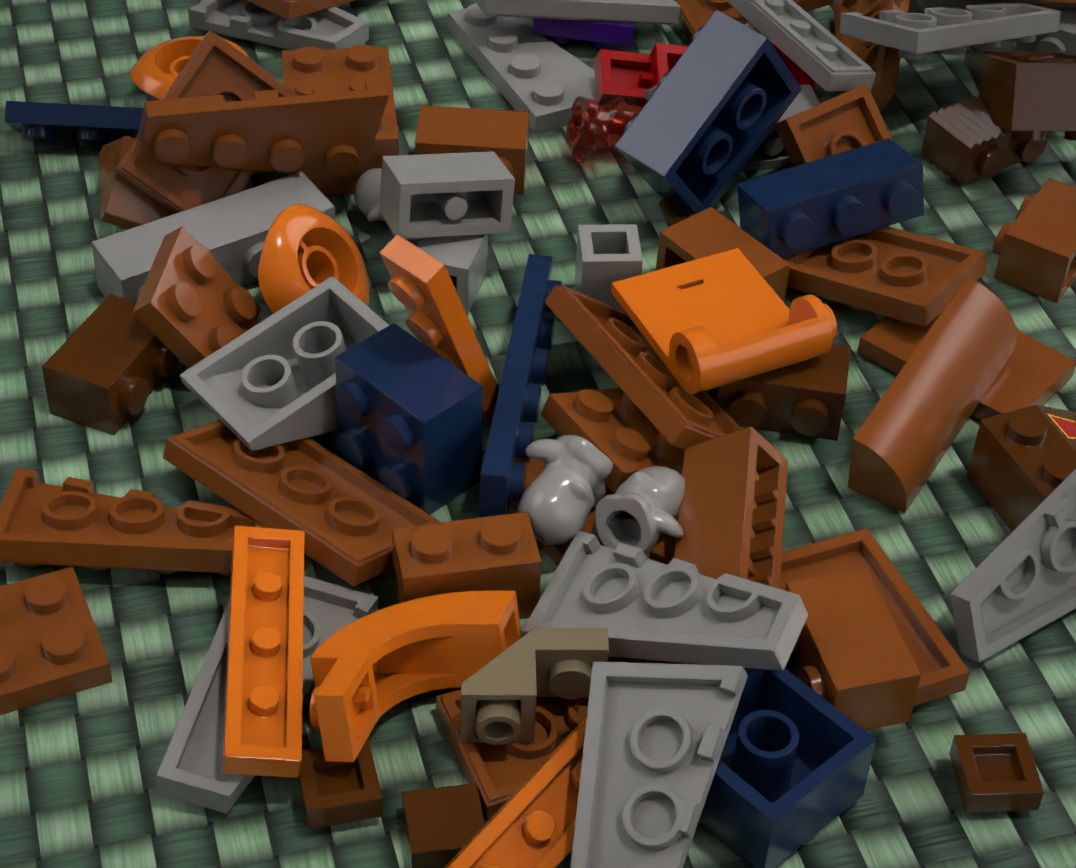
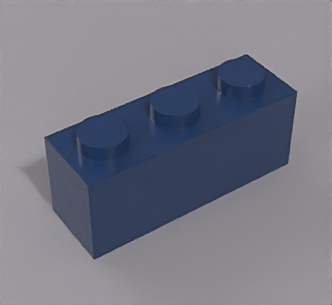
(832, 198)

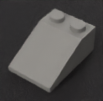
(282, 373)

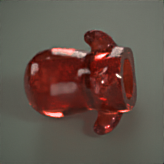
(597, 125)

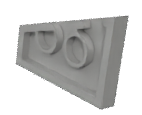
(244, 20)
(1022, 581)

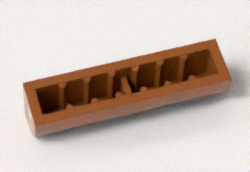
(932, 397)
(733, 508)

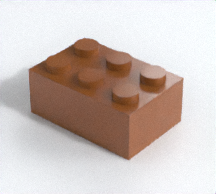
(349, 70)

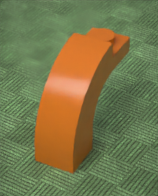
(402, 654)

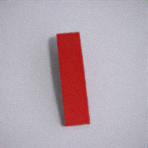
(633, 73)

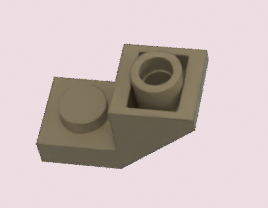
(545, 662)

